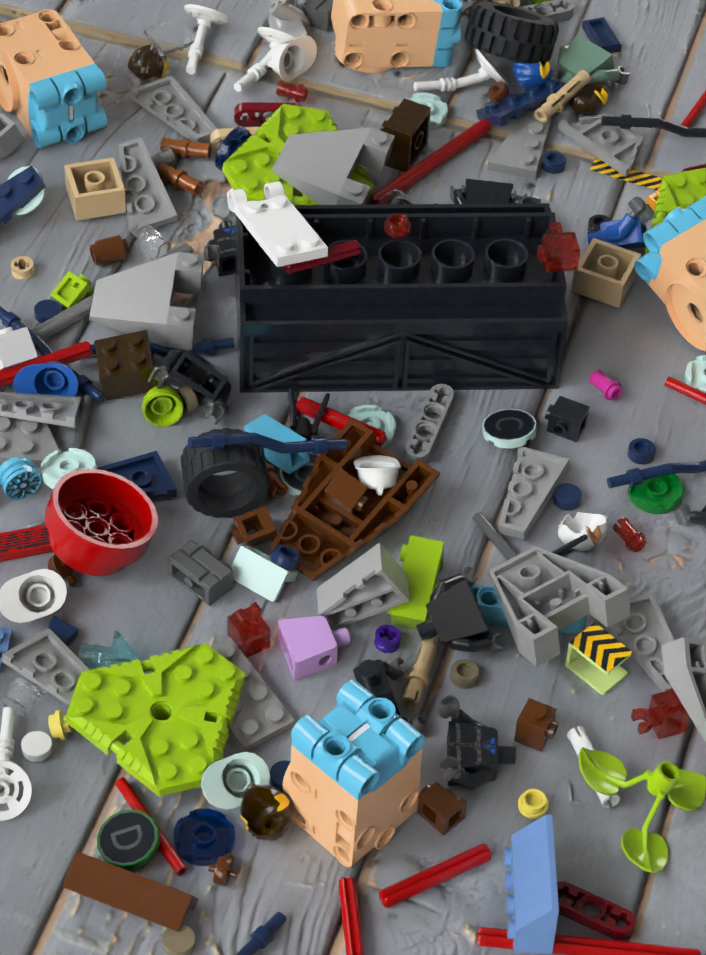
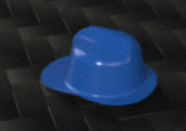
(46, 379)

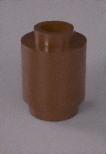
(109, 250)

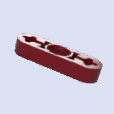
(252, 108)
(597, 922)

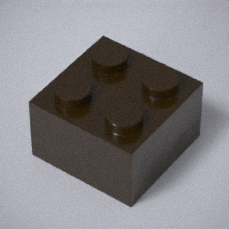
(411, 131)
(125, 364)

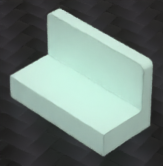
(259, 573)

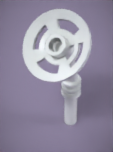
(205, 18)
(259, 69)
(487, 71)
(18, 774)

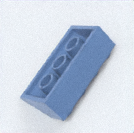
(532, 888)

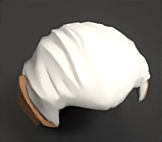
(583, 523)

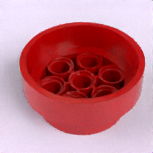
(99, 521)

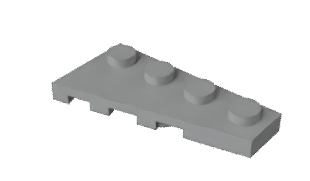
(144, 192)
(41, 408)

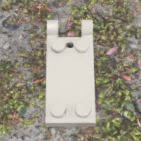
(277, 226)

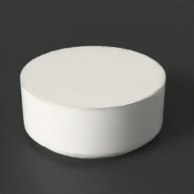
(36, 746)

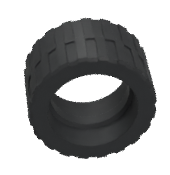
(228, 493)

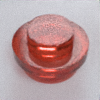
(397, 225)

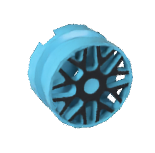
(17, 476)

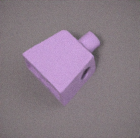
(310, 644)

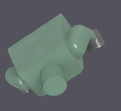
(587, 56)

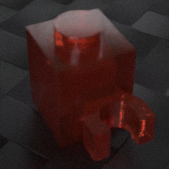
(559, 250)
(249, 630)
(664, 715)

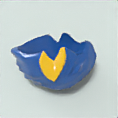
(532, 73)

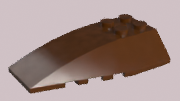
(328, 533)

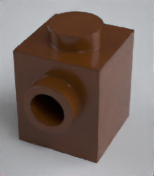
(347, 492)
(536, 725)

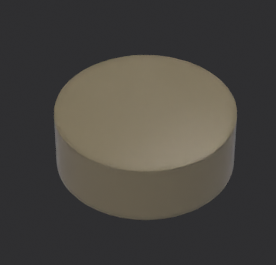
(188, 398)
(464, 673)
(179, 942)

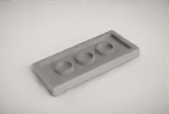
(259, 711)

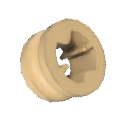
(22, 261)

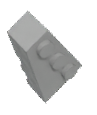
(363, 589)

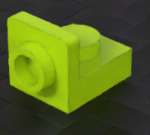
(71, 290)

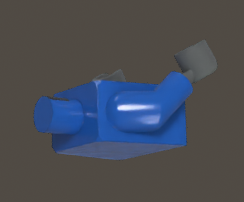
(626, 231)

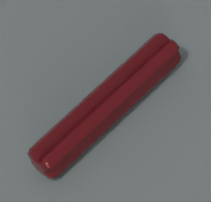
(335, 253)

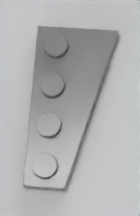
(174, 107)
(522, 148)
(531, 487)
(644, 635)
(47, 663)

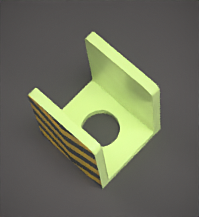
(597, 658)

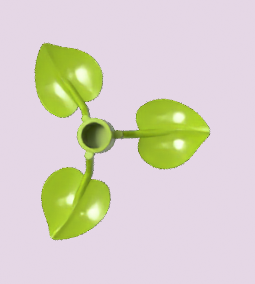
(684, 789)

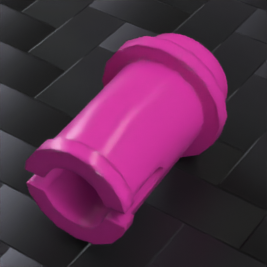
(610, 389)

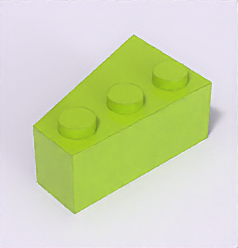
(422, 563)

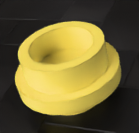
(58, 725)
(533, 804)

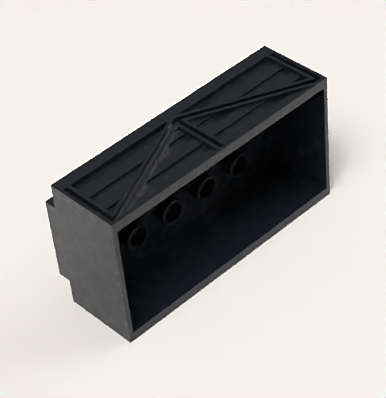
(439, 306)

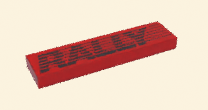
(24, 543)

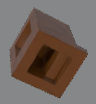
(258, 520)
(441, 807)

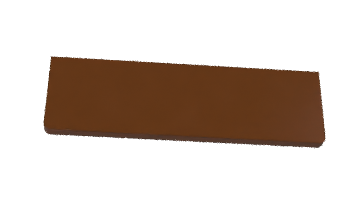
(128, 891)

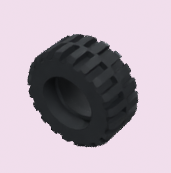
(511, 32)

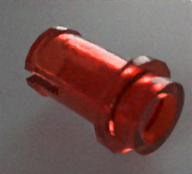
(292, 91)
(634, 540)

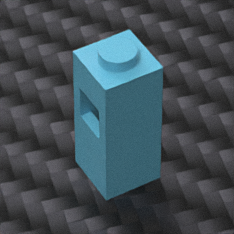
(271, 428)

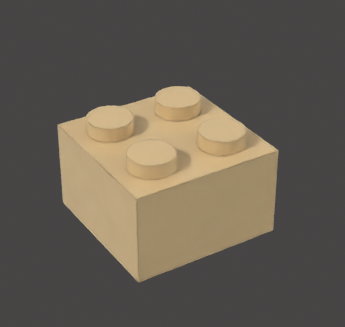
(95, 188)
(605, 273)

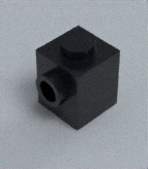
(567, 418)

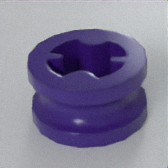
(382, 644)

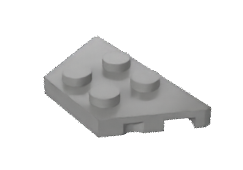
(609, 143)
(26, 439)

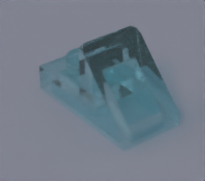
(98, 656)

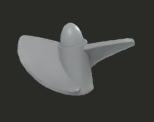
(288, 18)

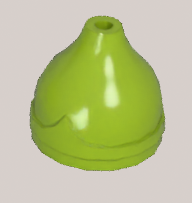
(162, 406)

